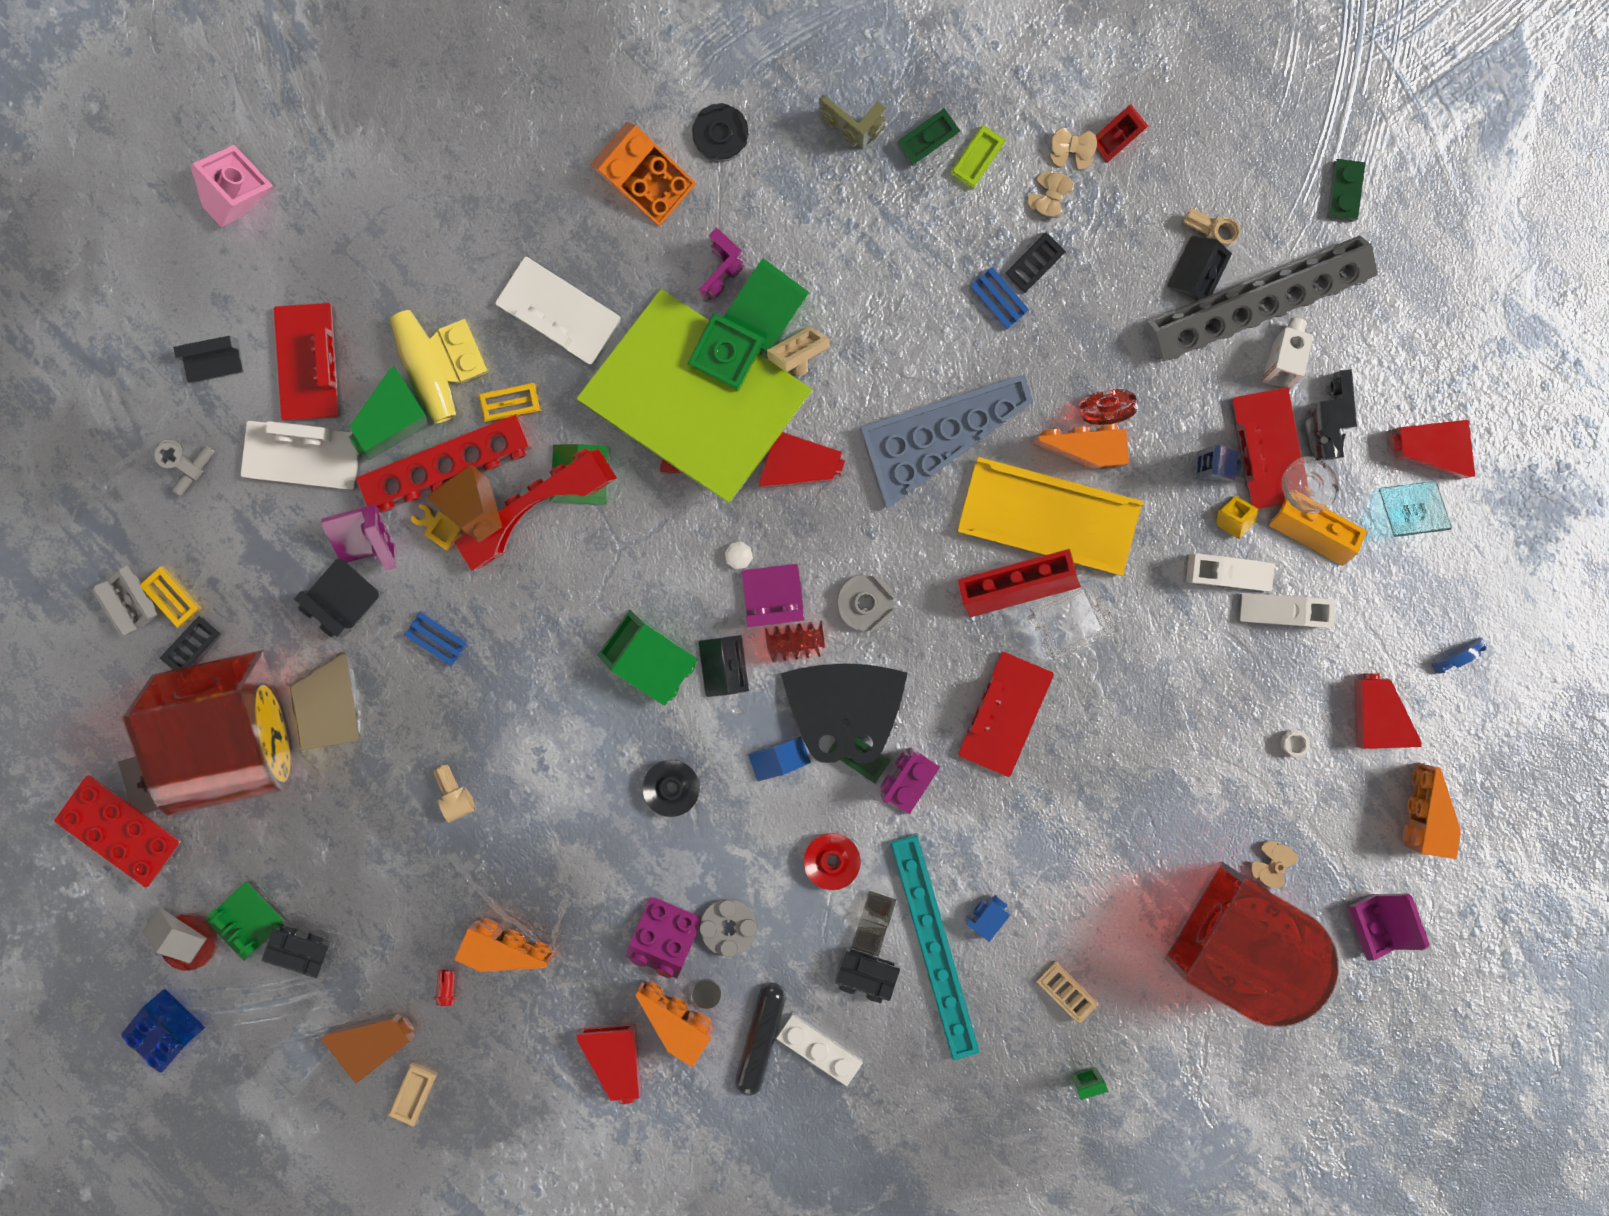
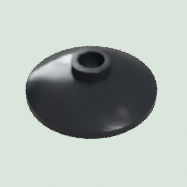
(671, 803)

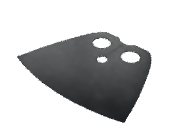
(831, 692)

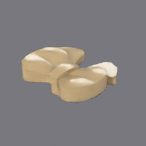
(1082, 145)
(1057, 186)
(1281, 857)

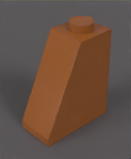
(469, 503)
(368, 1043)

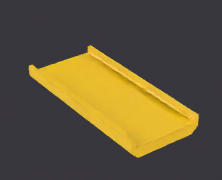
(1049, 515)

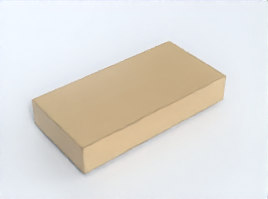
(412, 1094)

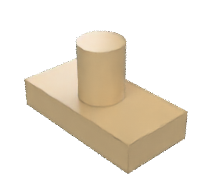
(797, 350)

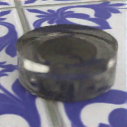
(706, 993)

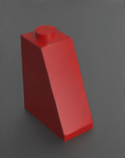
(1436, 446)
(799, 462)
(1381, 716)
(614, 1059)

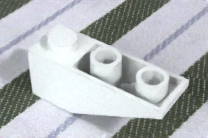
(1230, 572)
(1287, 610)

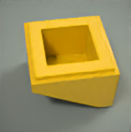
(1237, 517)

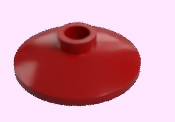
(832, 876)

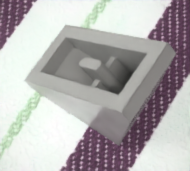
(173, 937)

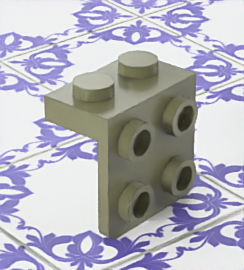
(854, 133)

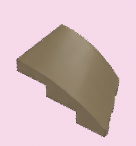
(325, 706)

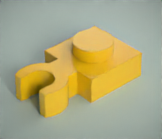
(440, 527)

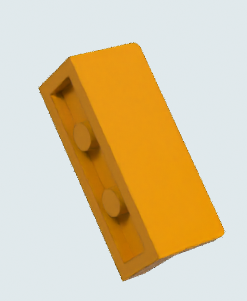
(1322, 532)

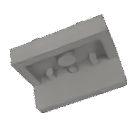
(125, 602)

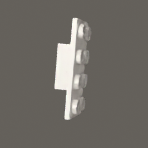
(558, 310)
(299, 455)

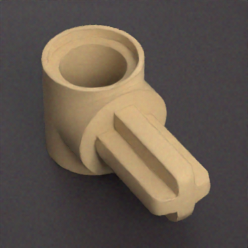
(1210, 226)
(455, 801)

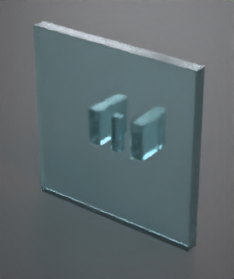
(1415, 508)

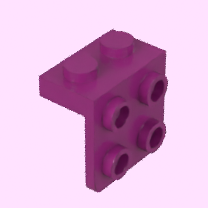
(1388, 924)
(663, 938)

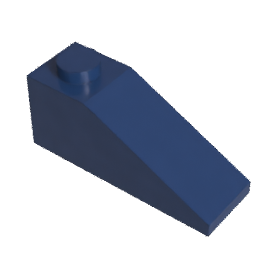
(1218, 464)

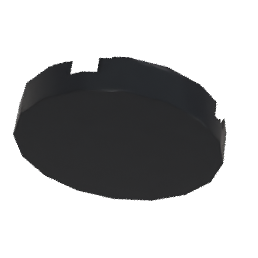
(720, 132)

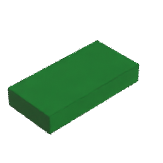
(1088, 1083)

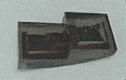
(873, 923)

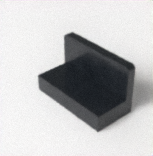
(1200, 267)
(210, 358)
(723, 666)

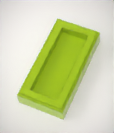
(978, 156)

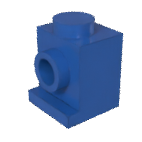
(988, 917)

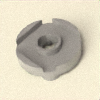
(867, 586)
(728, 943)

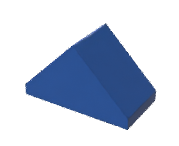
(779, 759)

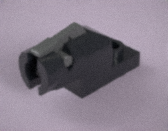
(1331, 417)

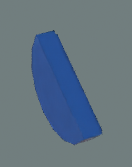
(1460, 657)

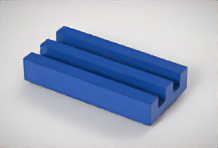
(1007, 290)
(415, 625)

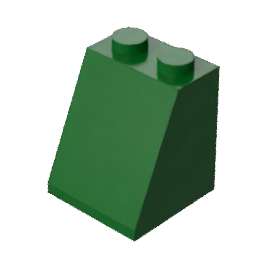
(768, 304)
(386, 417)
(647, 658)

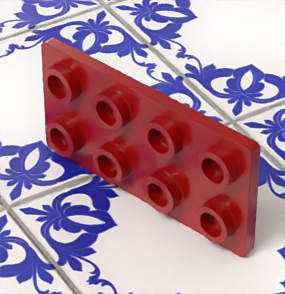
(306, 361)
(1266, 443)
(1005, 714)
(117, 831)

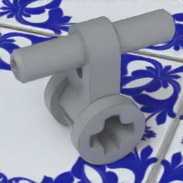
(191, 470)

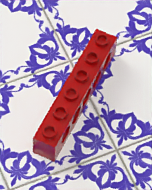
(374, 483)

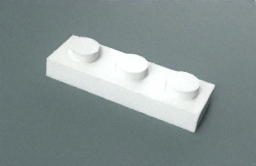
(819, 1049)

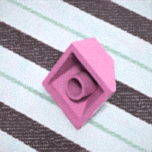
(229, 185)

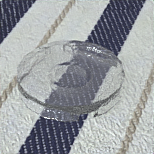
(1310, 485)

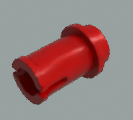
(445, 988)

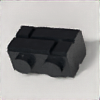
(296, 949)
(867, 975)

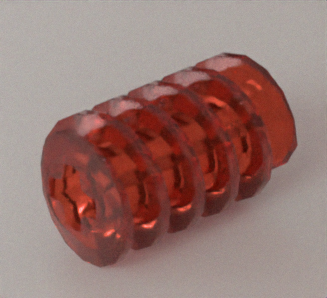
(795, 641)

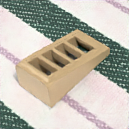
(1085, 1010)

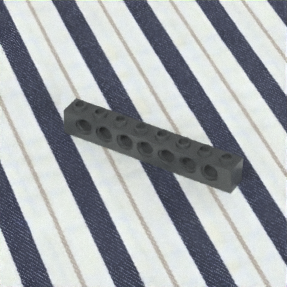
(1354, 253)

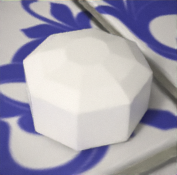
(738, 555)
(1295, 743)

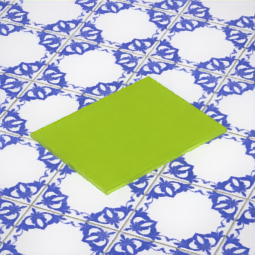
(684, 413)

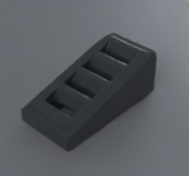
(1053, 244)
(199, 653)

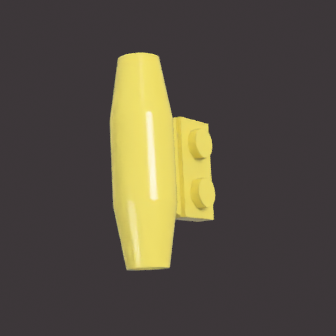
(434, 362)

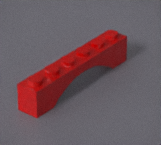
(582, 478)

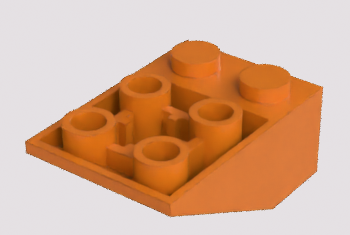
(643, 173)
(1095, 450)
(1432, 818)
(495, 949)
(680, 1029)

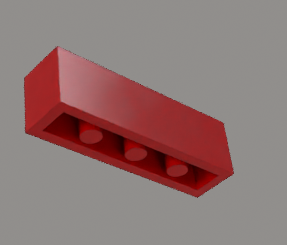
(1019, 583)

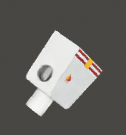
(1288, 355)

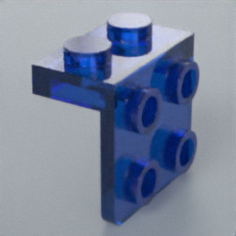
(161, 1030)

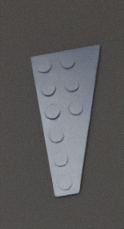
(925, 440)

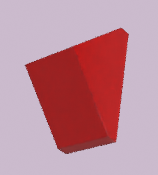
(1120, 133)

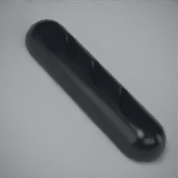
(760, 1039)

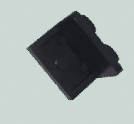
(338, 599)

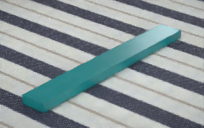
(934, 947)

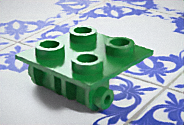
(244, 920)

